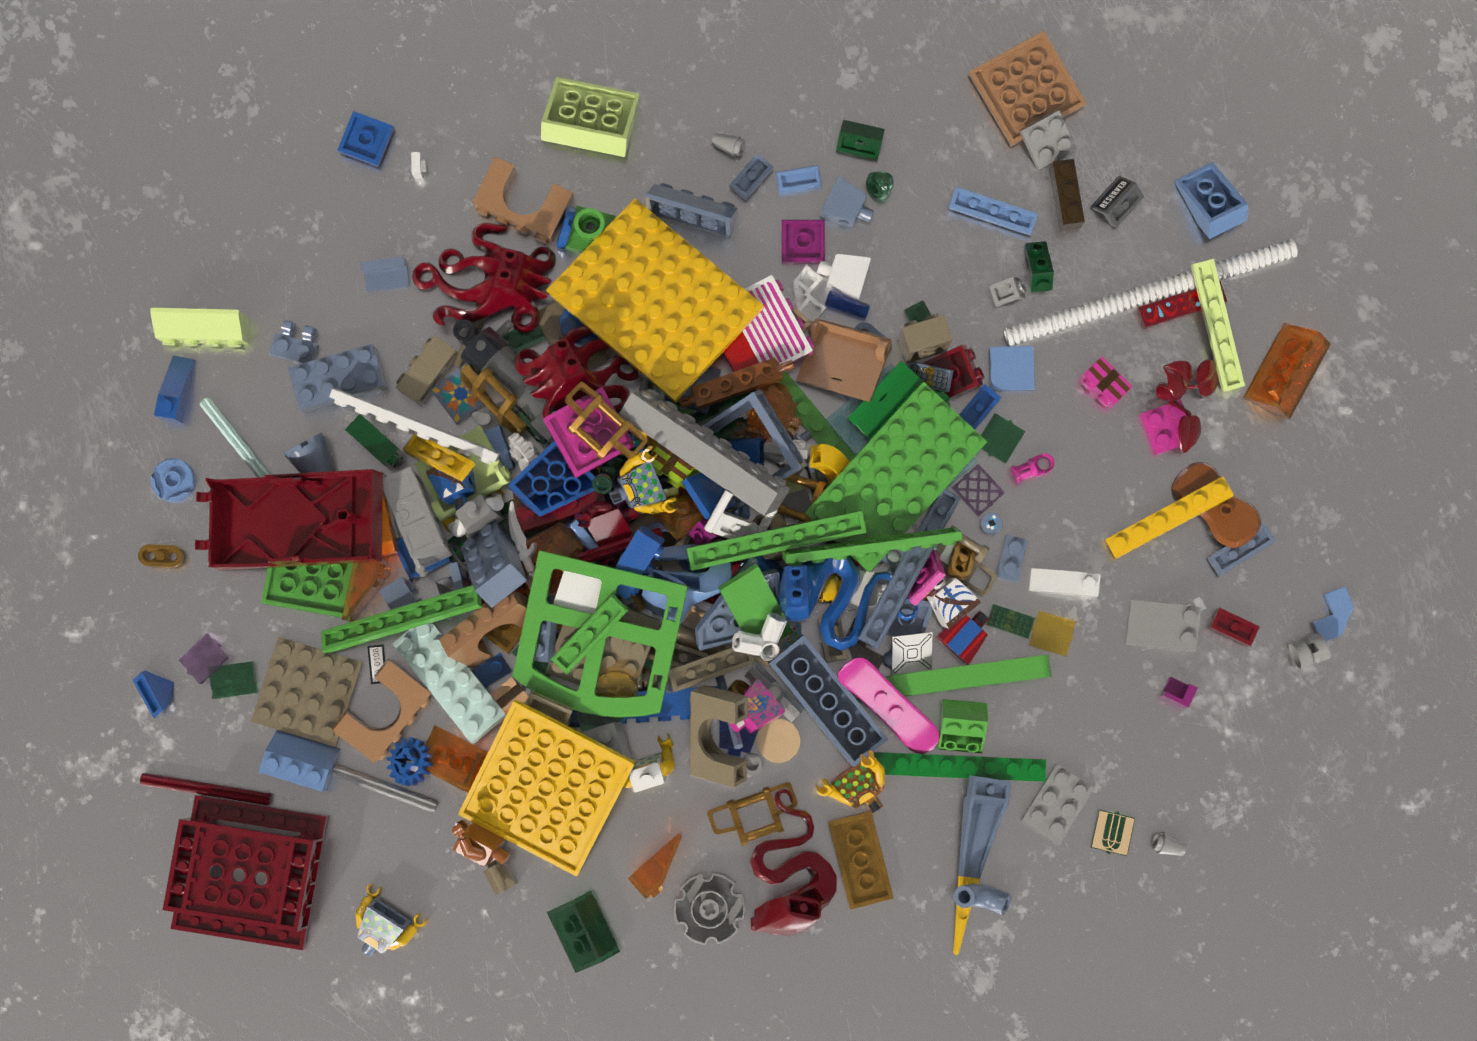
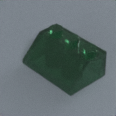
(583, 932)

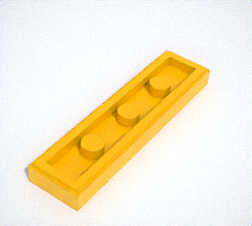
(439, 457)

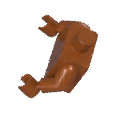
(479, 844)

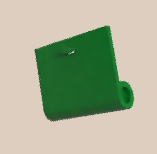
(898, 386)

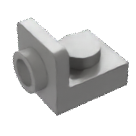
(1008, 291)

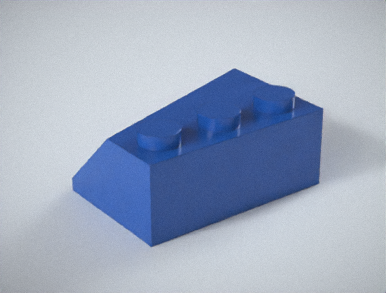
(550, 482)

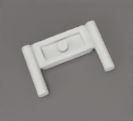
(732, 525)

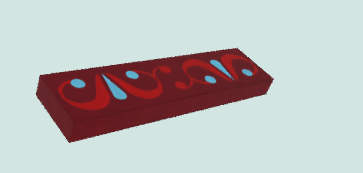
(1171, 308)

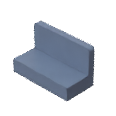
(385, 274)

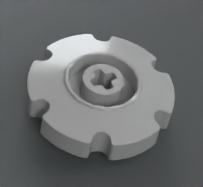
(715, 925)

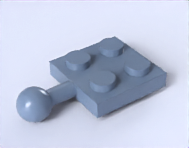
(913, 626)

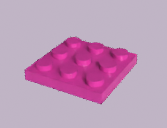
(598, 425)

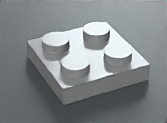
(1047, 139)

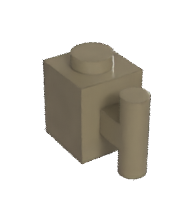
(499, 876)

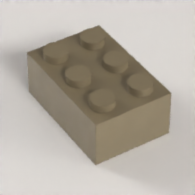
(924, 338)

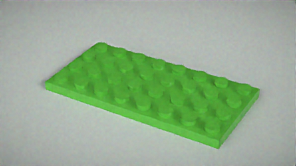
(900, 469)

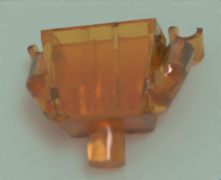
(782, 404)

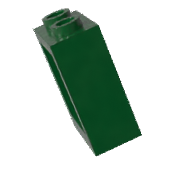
(375, 442)

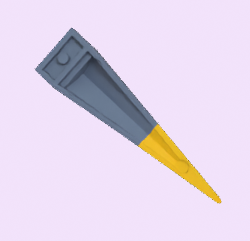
(981, 818)

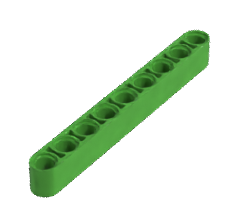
(971, 675)

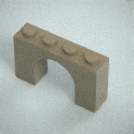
(705, 757)

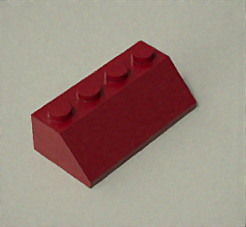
(531, 521)

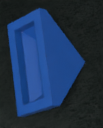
(154, 691)

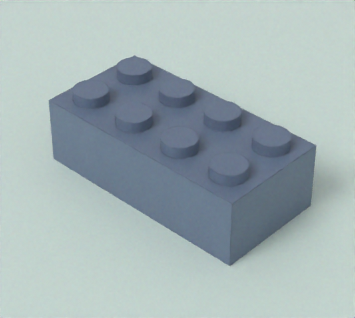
(351, 371)
(493, 563)

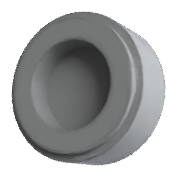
(754, 763)

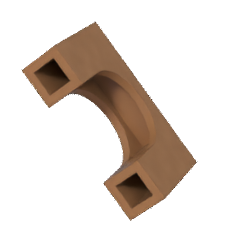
(542, 224)
(465, 641)
(375, 741)

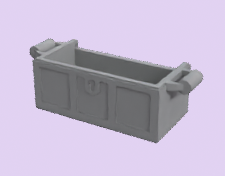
(416, 518)

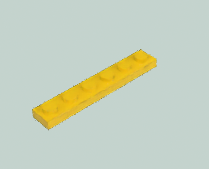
(1169, 517)

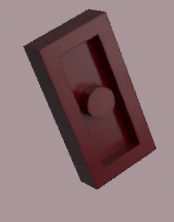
(1234, 627)

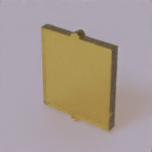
(1052, 633)

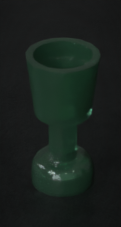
(608, 473)

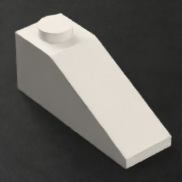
(1065, 582)

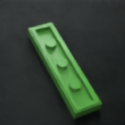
(590, 634)

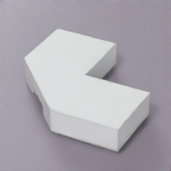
(803, 286)

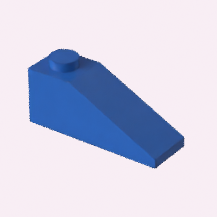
(174, 390)

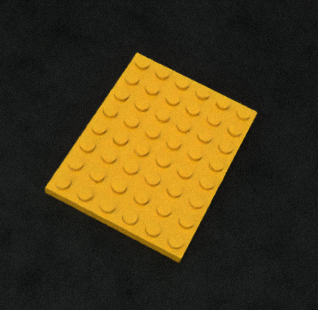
(655, 299)

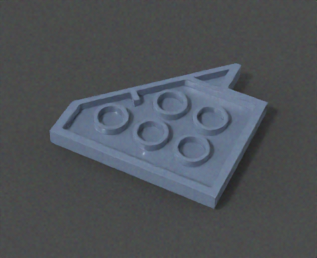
(719, 624)

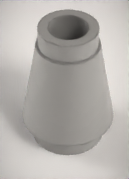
(729, 143)
(1166, 844)

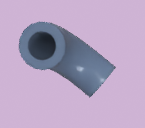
(982, 896)

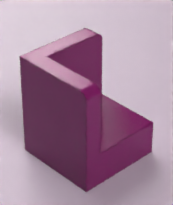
(1179, 692)

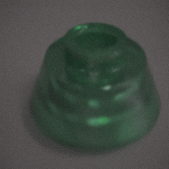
(879, 184)

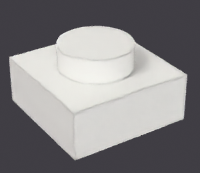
(418, 165)

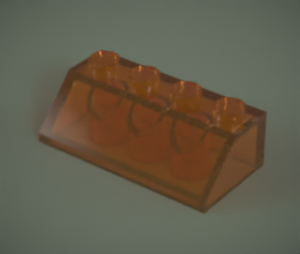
(1287, 370)

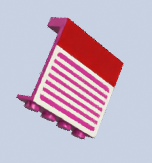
(772, 333)

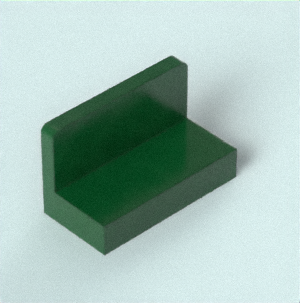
(860, 139)

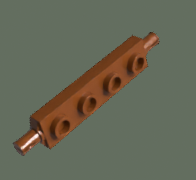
(737, 383)

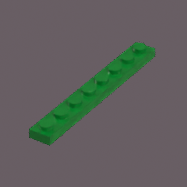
(962, 766)

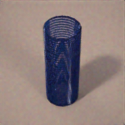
(847, 306)

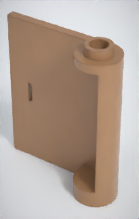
(844, 355)

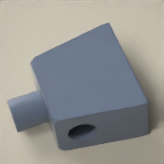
(846, 204)

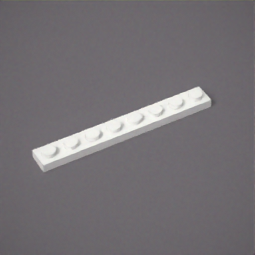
(405, 423)

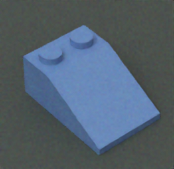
(1212, 200)

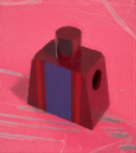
(965, 637)

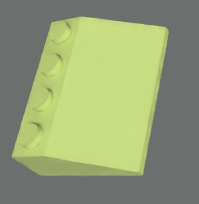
(589, 116)

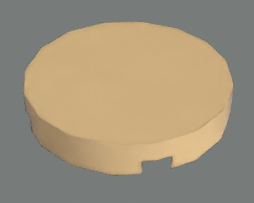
(778, 741)

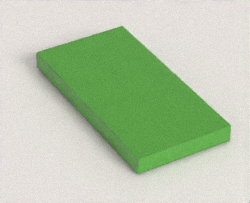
(751, 601)

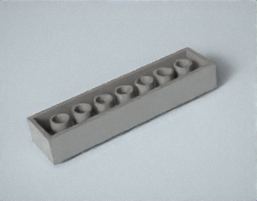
(705, 451)

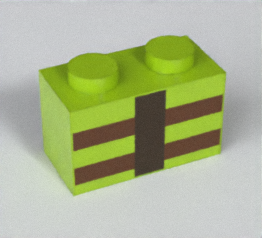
(672, 466)

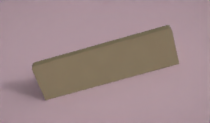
(707, 668)

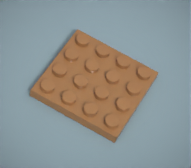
(1026, 86)

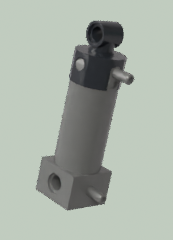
(492, 351)

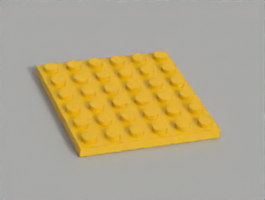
(546, 787)

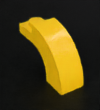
(827, 460)

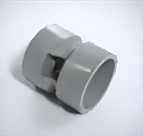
(1301, 651)

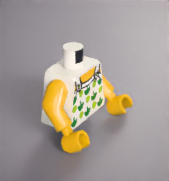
(652, 769)

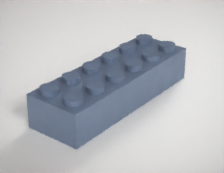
(827, 700)

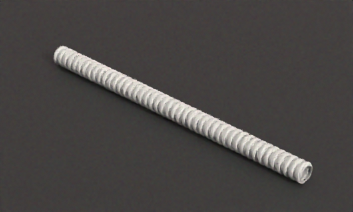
(1146, 293)

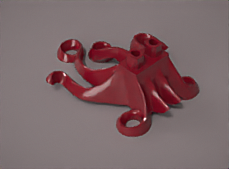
(508, 280)
(565, 366)

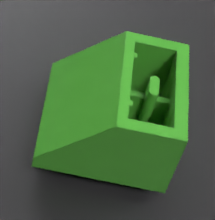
(963, 726)

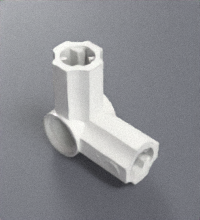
(764, 643)

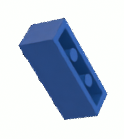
(638, 557)

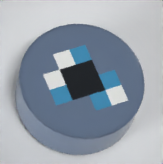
(991, 523)

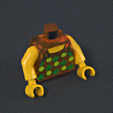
(858, 784)

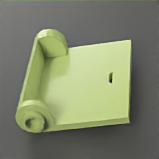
(487, 476)

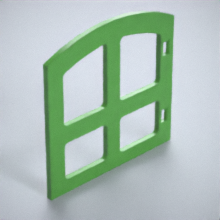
(585, 698)

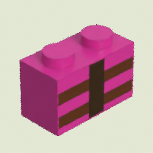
(1105, 382)

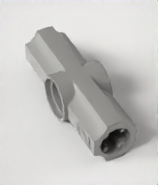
(789, 704)

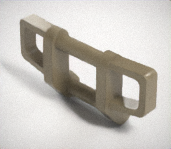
(982, 551)

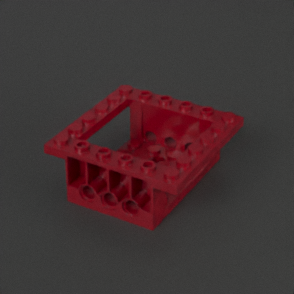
(245, 910)

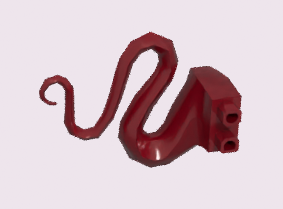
(802, 906)

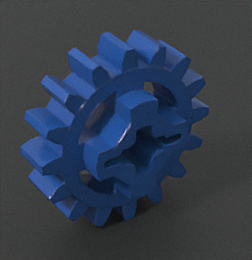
(409, 773)

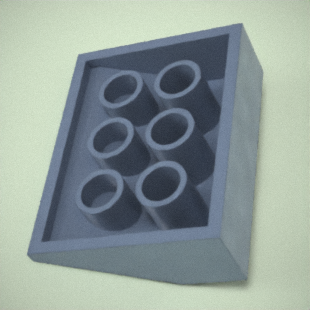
(691, 209)

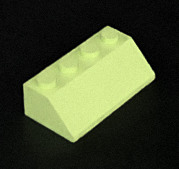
(200, 326)

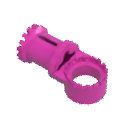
(1032, 465)

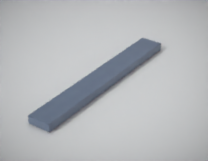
(906, 572)

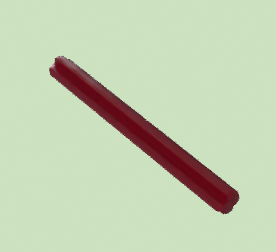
(205, 789)

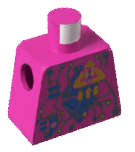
(761, 708)

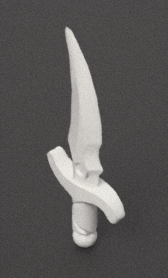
(520, 542)

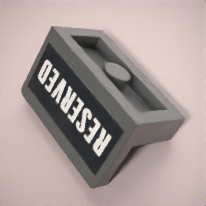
(1118, 200)

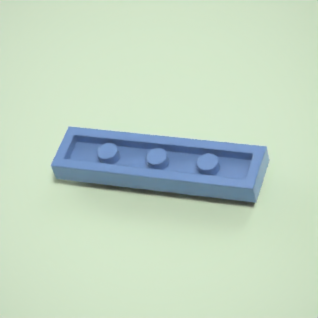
(993, 211)

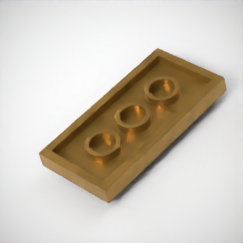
(860, 860)

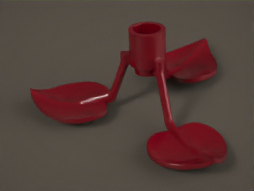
(1178, 376)

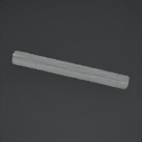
(384, 788)

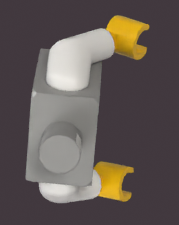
(476, 515)

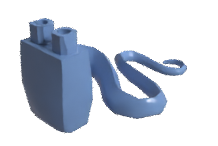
(700, 585)

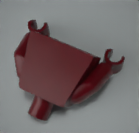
(607, 525)

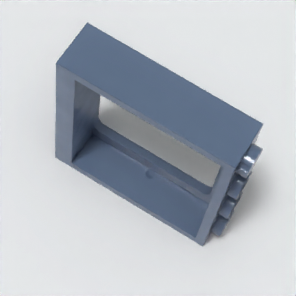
(774, 426)

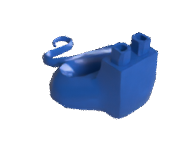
(803, 586)

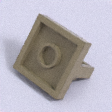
(550, 707)

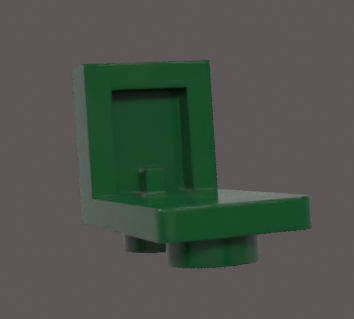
(1040, 266)

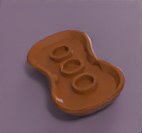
(1230, 522)

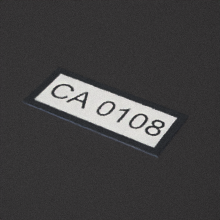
(376, 660)

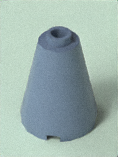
(311, 455)

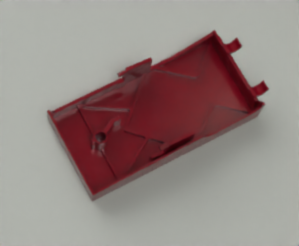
(294, 519)

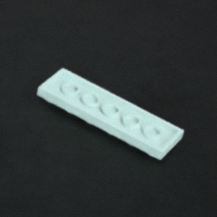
(450, 682)

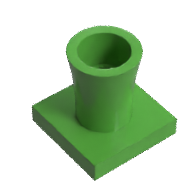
(585, 218)

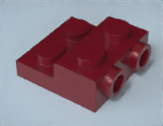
(965, 374)

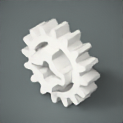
(521, 450)

